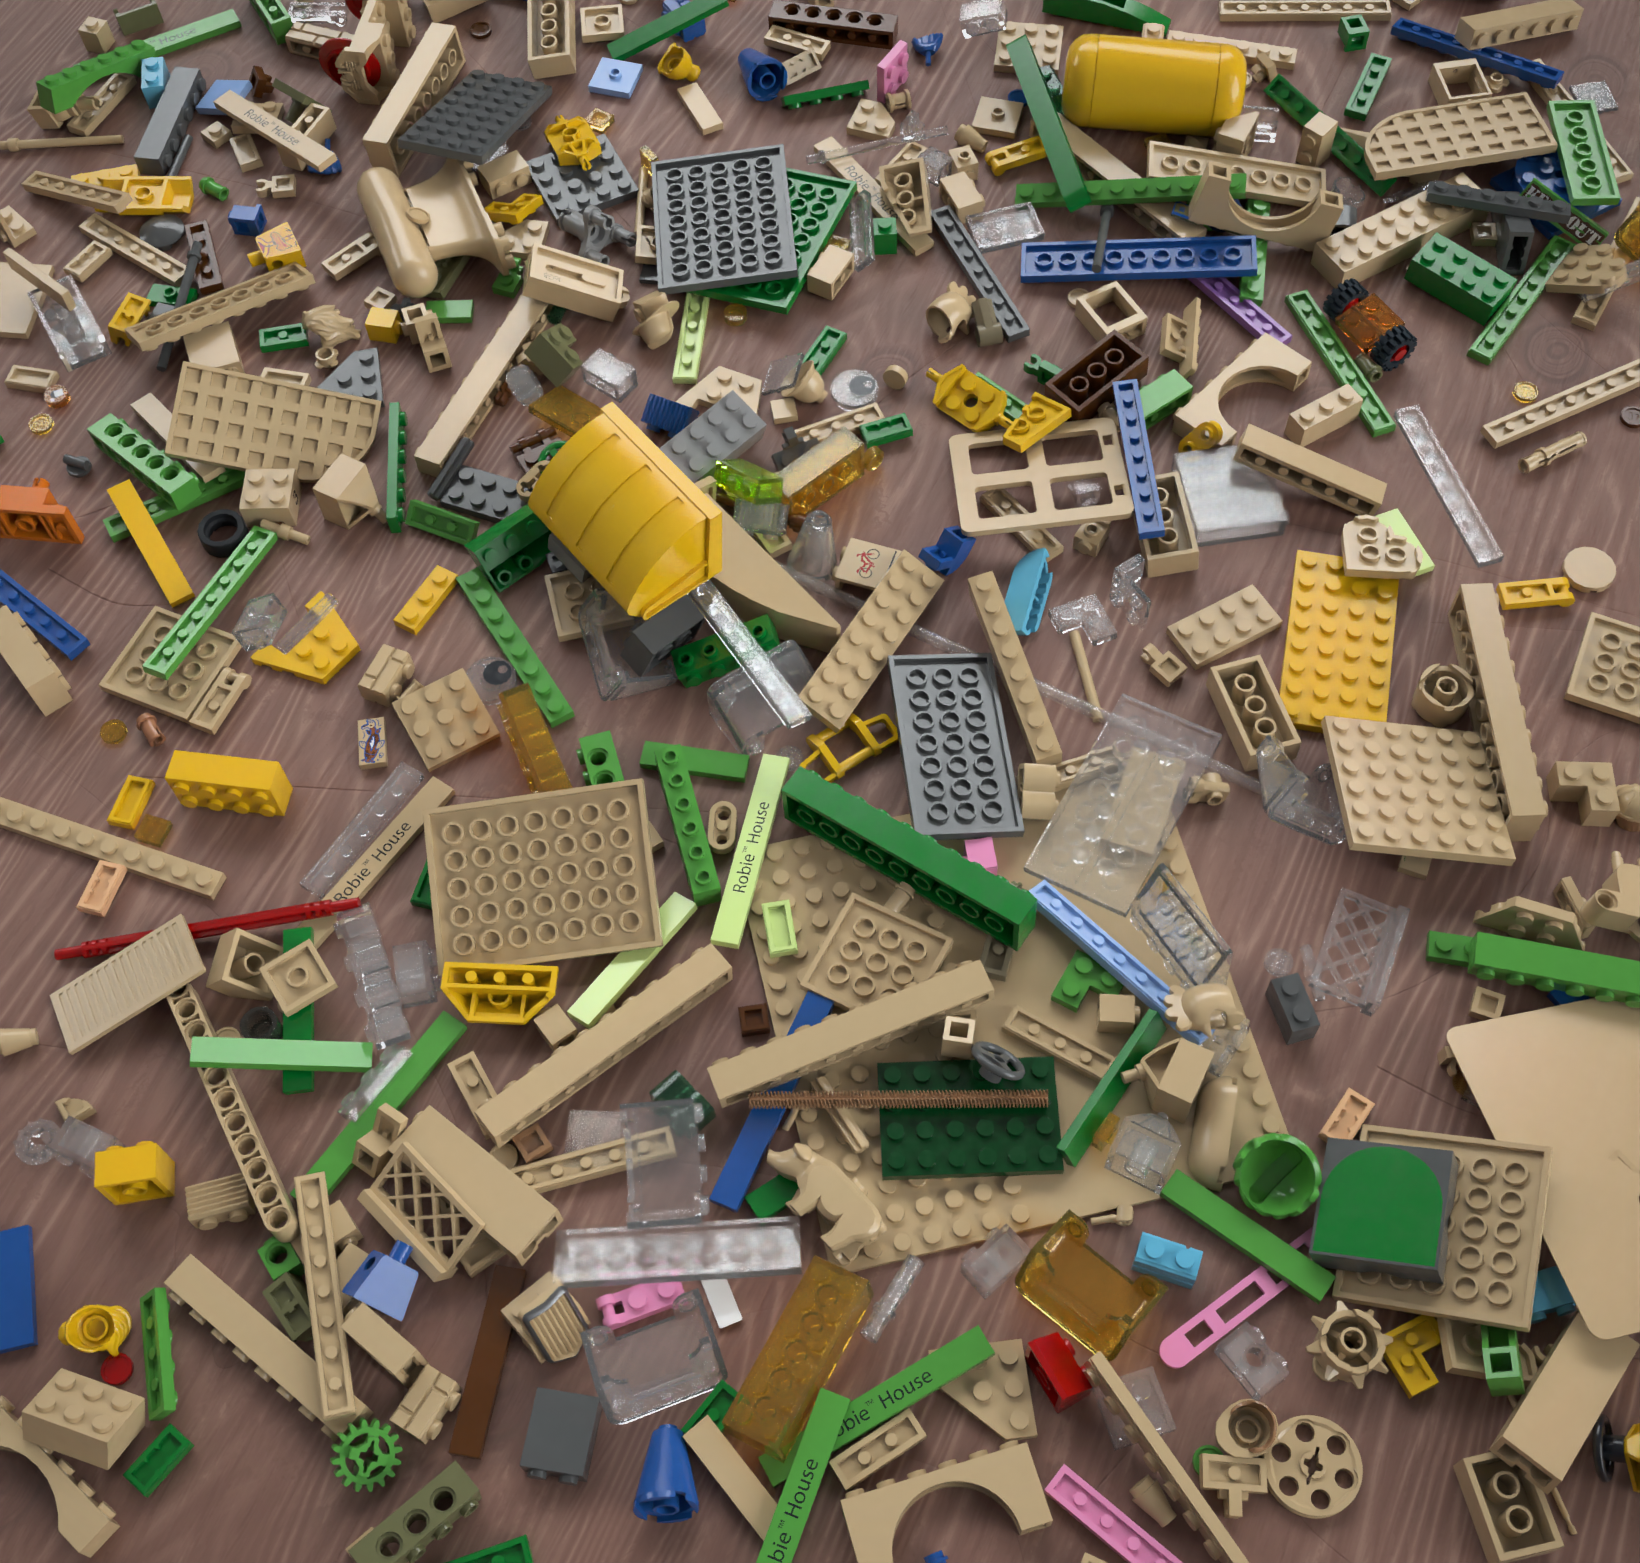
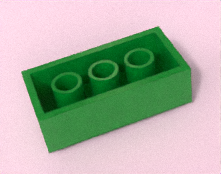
(1460, 278)

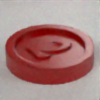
(117, 1369)

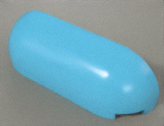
(1029, 591)

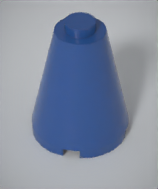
(762, 74)
(666, 1479)

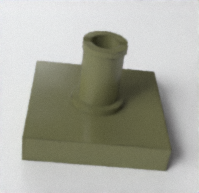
(299, 103)

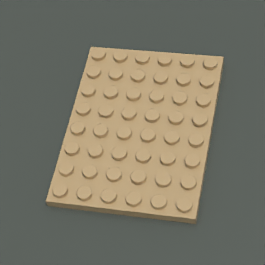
(543, 876)

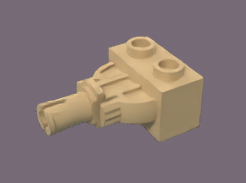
(49, 120)

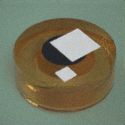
(57, 396)

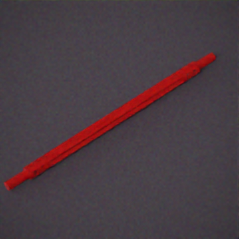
(217, 926)

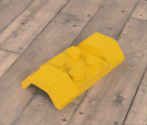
(153, 194)

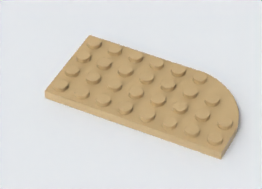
(1457, 136)
(266, 423)

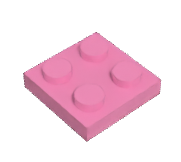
(892, 71)

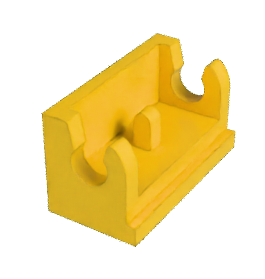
(127, 315)

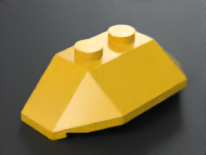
(498, 991)

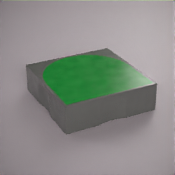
(1384, 1209)

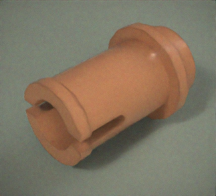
(148, 725)

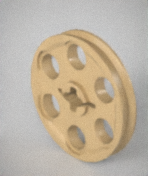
(1327, 1462)

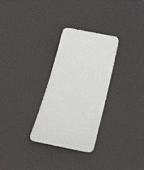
(722, 1302)

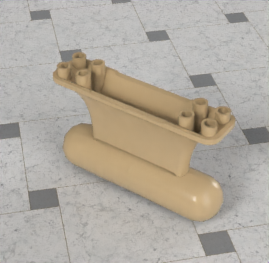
(454, 228)

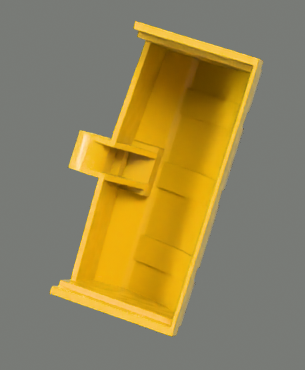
(629, 515)

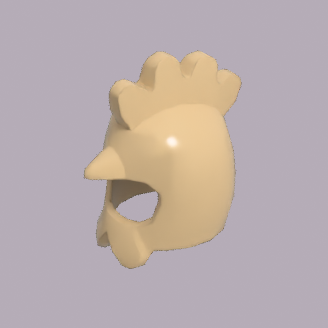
(950, 310)
(1201, 1008)

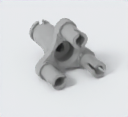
(595, 232)

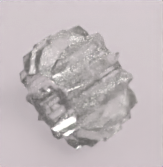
(524, 384)

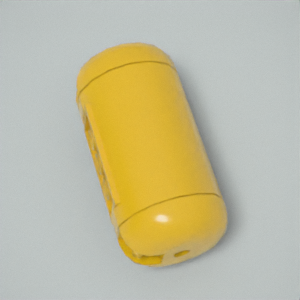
(1152, 84)

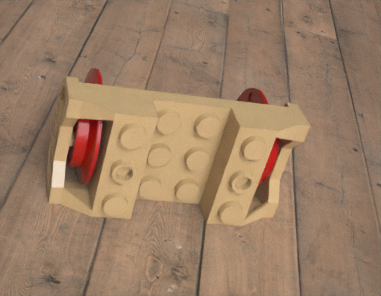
(367, 62)

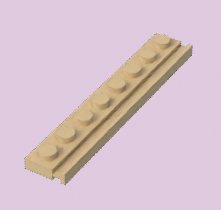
(1161, 1459)

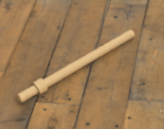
(15, 144)

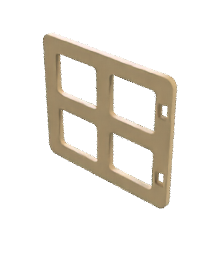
(1039, 477)

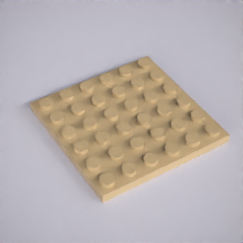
(1416, 791)
(1490, 1235)

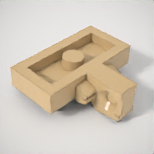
(1232, 1479)

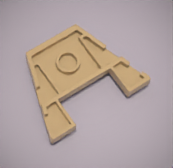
(719, 384)

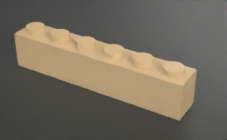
(1518, 23)
(1309, 471)

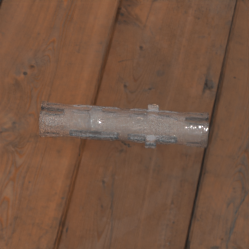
(885, 1309)

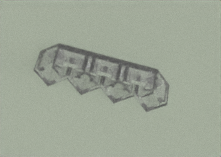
(374, 978)

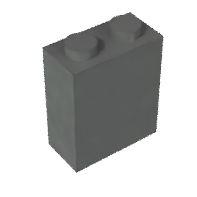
(561, 1436)

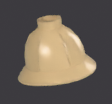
(808, 385)

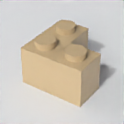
(1589, 785)

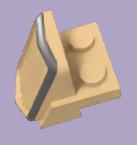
(548, 1320)

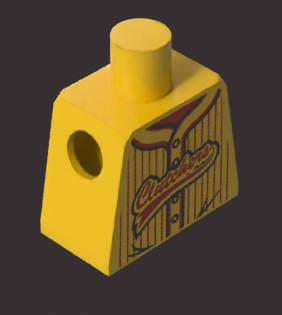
(277, 249)

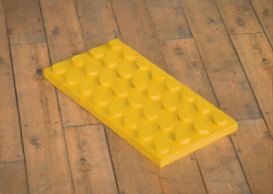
(1337, 643)

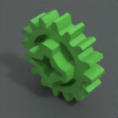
(352, 1451)

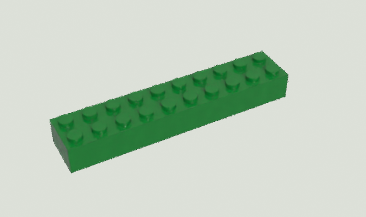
(910, 857)

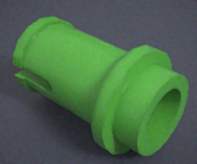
(209, 186)

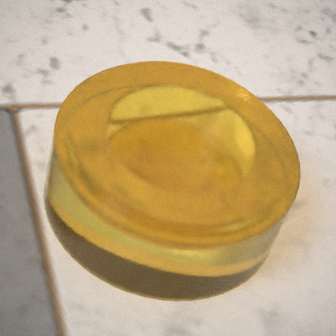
(735, 314)
(873, 458)

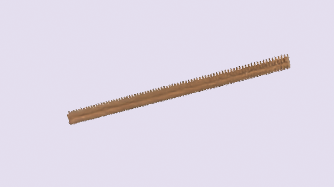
(898, 1099)

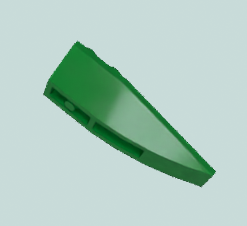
(1115, 13)
(511, 548)

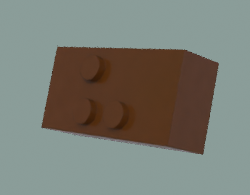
(1089, 378)

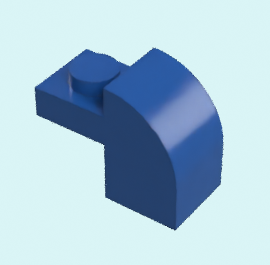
(948, 552)

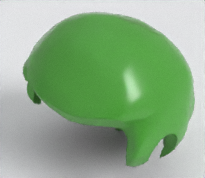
(1277, 1175)

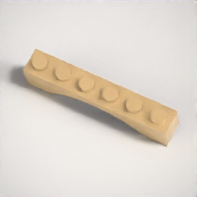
(80, 1516)

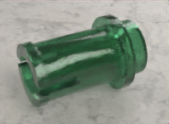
(556, 314)

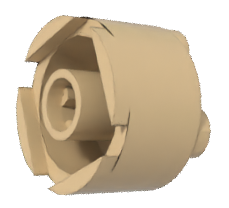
(1443, 694)

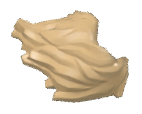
(329, 325)

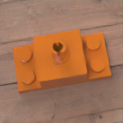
(36, 515)

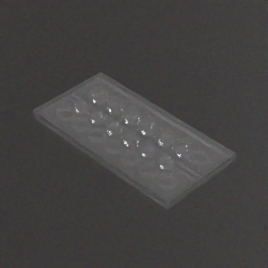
(1123, 804)

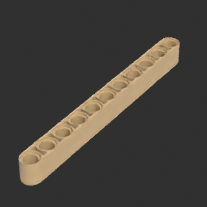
(233, 1117)

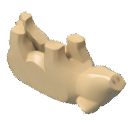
(833, 1196)

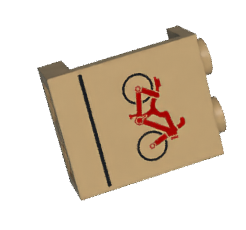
(863, 564)

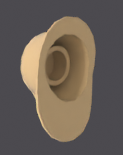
(658, 326)

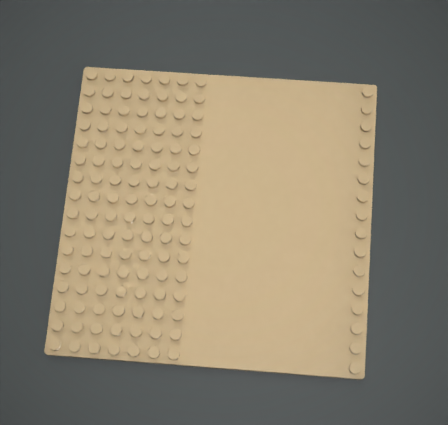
(958, 1212)

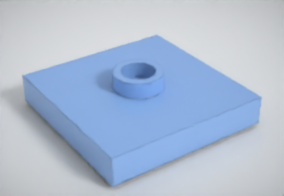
(615, 78)

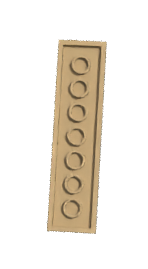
(1265, 178)
(219, 306)
(868, 641)

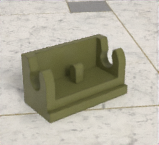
(139, 18)
(291, 1305)

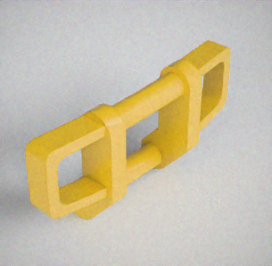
(872, 748)

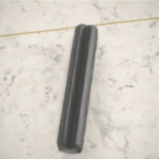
(450, 469)

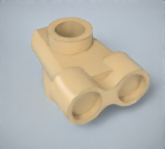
(1210, 790)

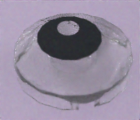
(854, 389)
(491, 677)

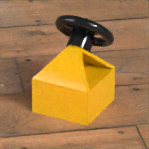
(1616, 1448)

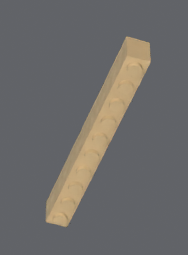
(1097, 161)
(476, 394)
(851, 1032)
(603, 1045)

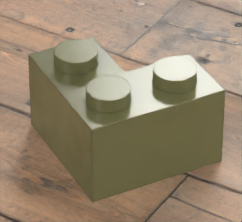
(553, 354)

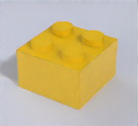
(134, 1173)

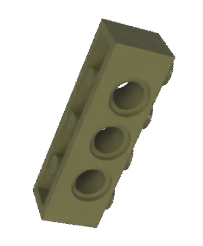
(451, 1484)

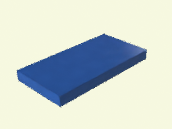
(17, 1290)

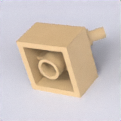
(347, 493)
(1172, 1076)

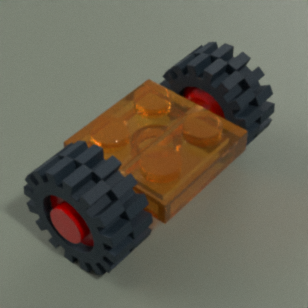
(1370, 324)

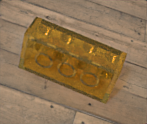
(822, 472)

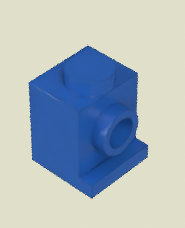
(247, 220)

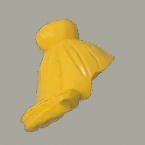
(678, 65)
(96, 1329)

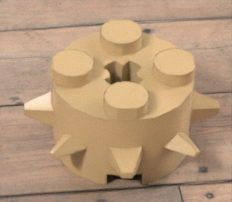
(1362, 1332)

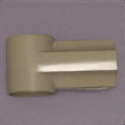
(987, 328)

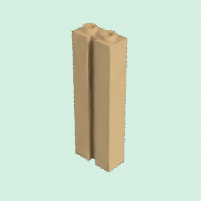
(509, 1207)
(1563, 1403)

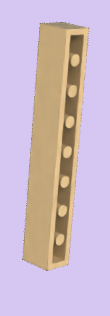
(1014, 670)
(256, 1340)

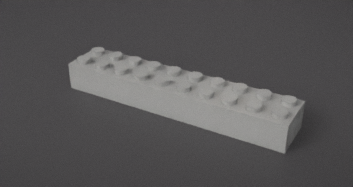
(716, 435)

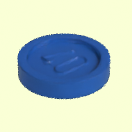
(1017, 96)

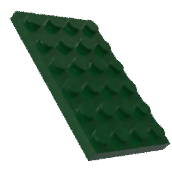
(968, 1140)

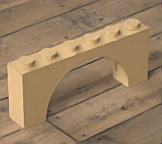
(1301, 229)
(1263, 361)
(1002, 1475)

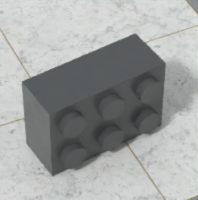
(661, 634)

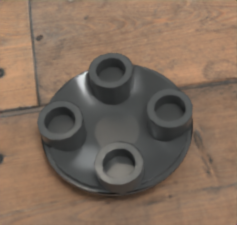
(162, 231)

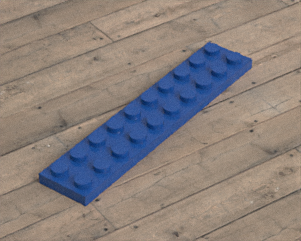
(1140, 259)

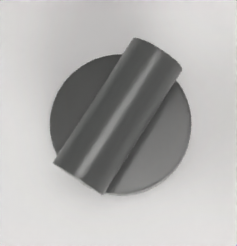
(406, 302)
(77, 466)

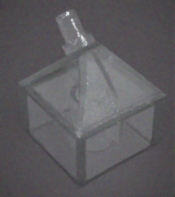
(1144, 1150)

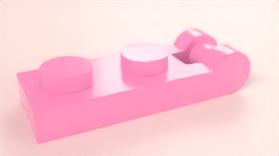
(638, 1302)

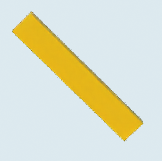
(150, 543)

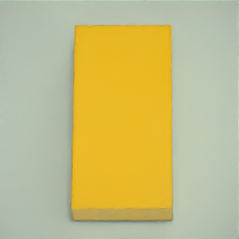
(131, 802)

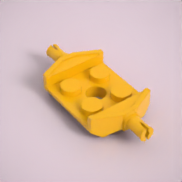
(573, 141)
(960, 385)

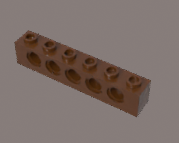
(836, 24)

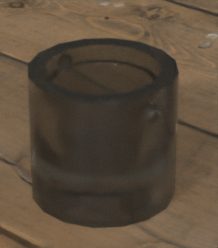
(261, 1024)

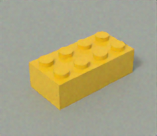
(229, 783)

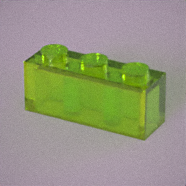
(749, 481)

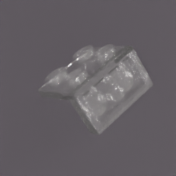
(1126, 592)

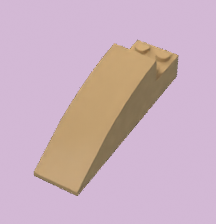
(760, 586)

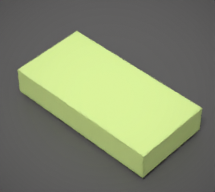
(779, 928)

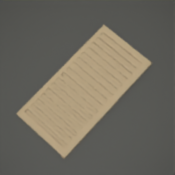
(127, 984)

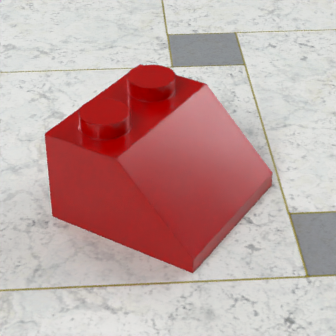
(1057, 1370)

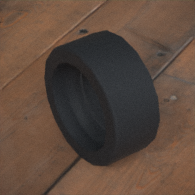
(216, 520)

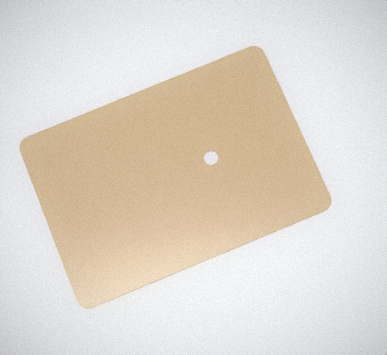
(1572, 1085)

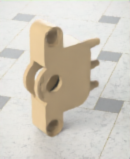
(1618, 901)

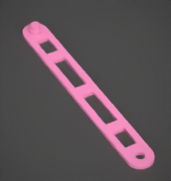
(1176, 1348)

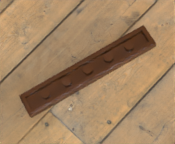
(486, 1365)

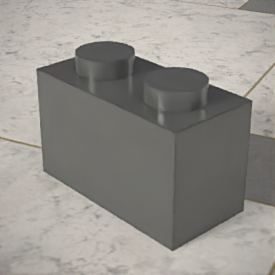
(1292, 1008)

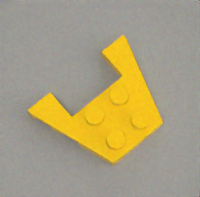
(318, 654)

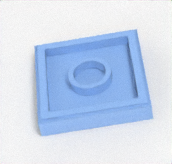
(219, 87)

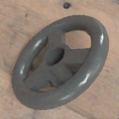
(994, 1065)

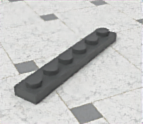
(1497, 202)

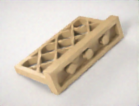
(402, 1226)

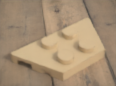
(1534, 922)

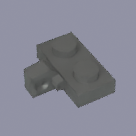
(792, 448)

